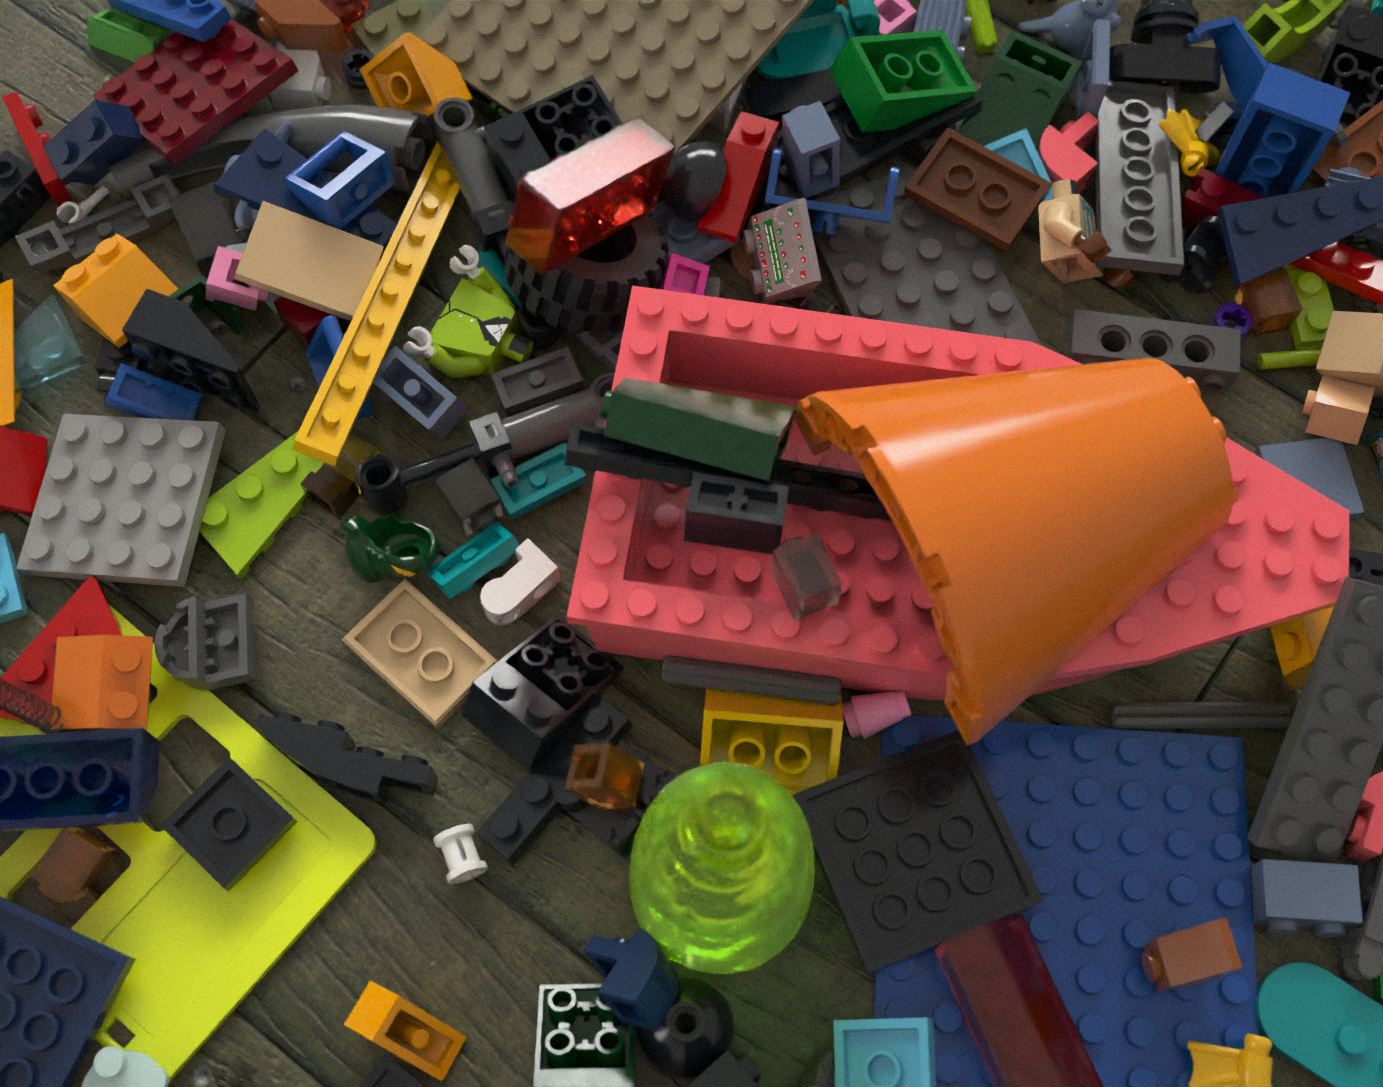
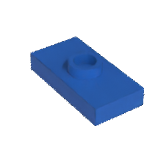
(151, 396)

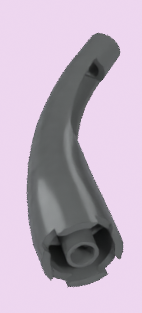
(393, 130)

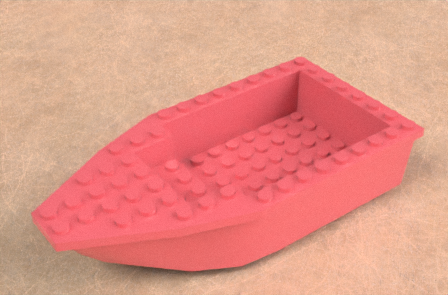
(666, 597)

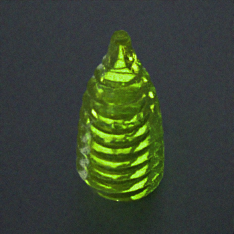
(722, 868)

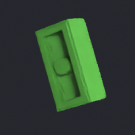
(124, 34)

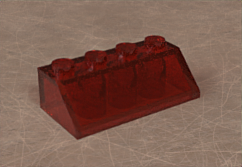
(1015, 1007)

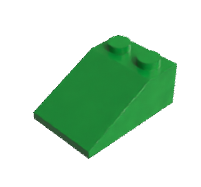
(899, 78)

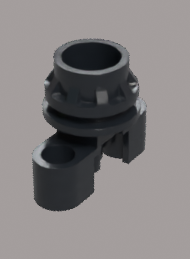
(1163, 52)

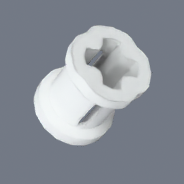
(460, 853)

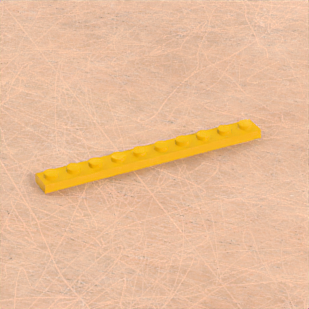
(379, 313)

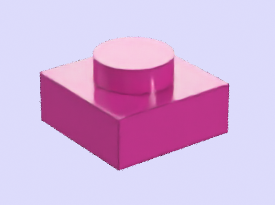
(684, 275)

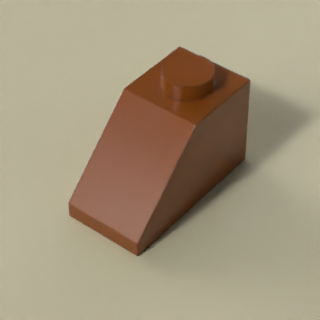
(301, 24)
(1191, 956)

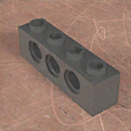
(1170, 341)

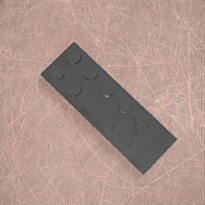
(1138, 180)
(1330, 736)

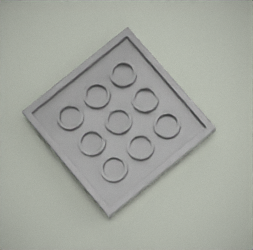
(122, 499)

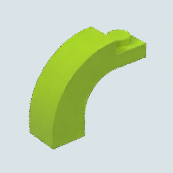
(1290, 27)

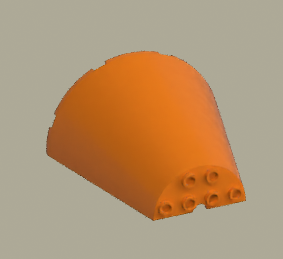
(1033, 505)

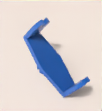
(1239, 55)
(830, 212)

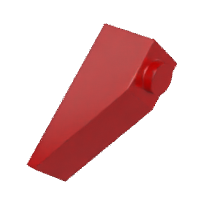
(748, 165)

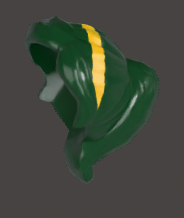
(388, 547)

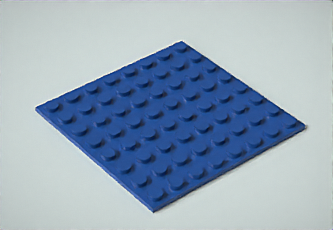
(1125, 847)

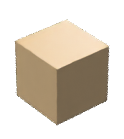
(1354, 349)

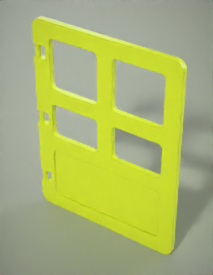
(190, 936)

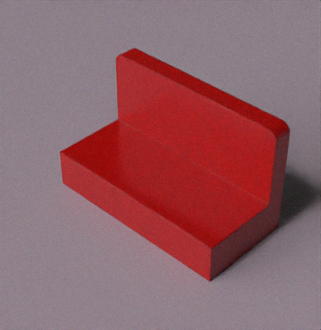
(21, 469)

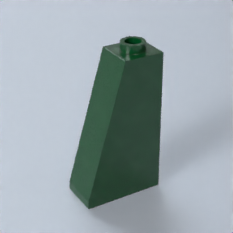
(700, 425)

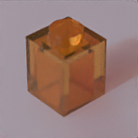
(1271, 302)
(604, 776)
(71, 865)

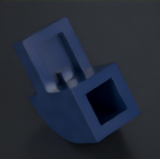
(637, 977)

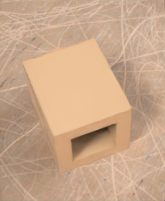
(1338, 409)

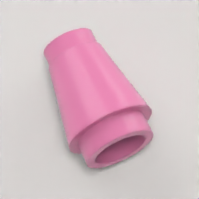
(875, 712)

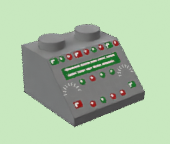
(782, 252)

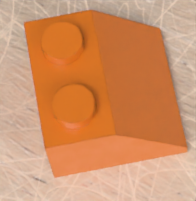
(102, 682)

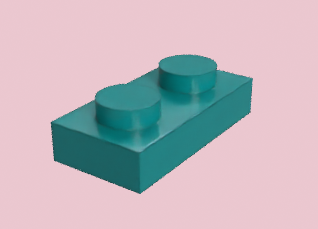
(538, 482)
(473, 560)

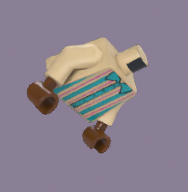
(1070, 239)

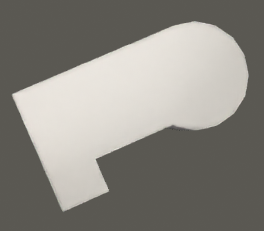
(521, 587)

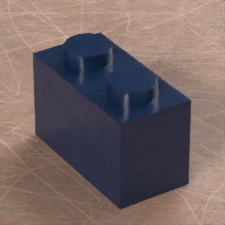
(93, 142)

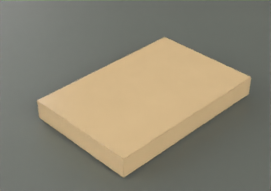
(308, 261)
(419, 652)

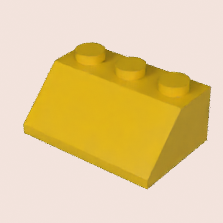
(780, 736)

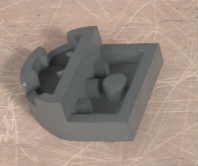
(209, 642)

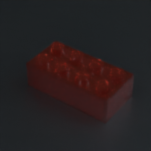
(588, 194)

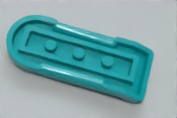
(1322, 1025)

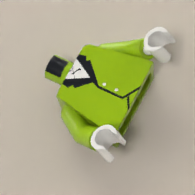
(474, 328)

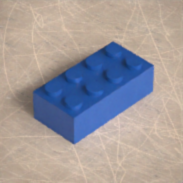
(1281, 132)

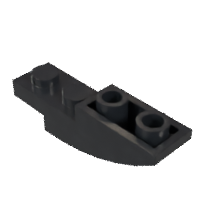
(329, 756)

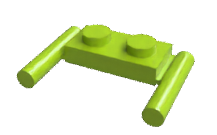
(1309, 327)

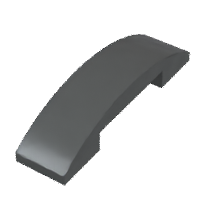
(134, 220)

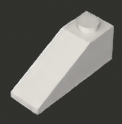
(304, 88)

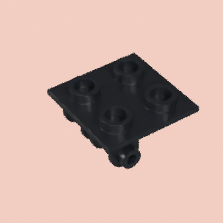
(619, 825)

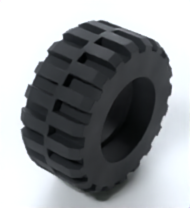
(591, 293)

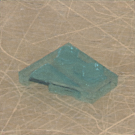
(44, 346)

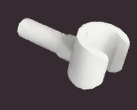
(71, 212)

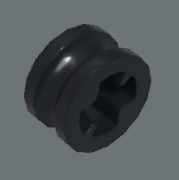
(350, 61)

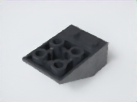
(1355, 61)
(549, 129)
(182, 349)
(539, 690)

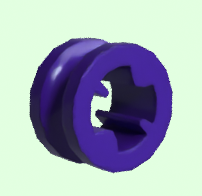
(1234, 312)

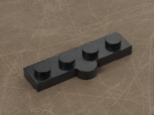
(542, 790)

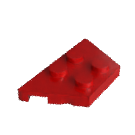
(82, 615)

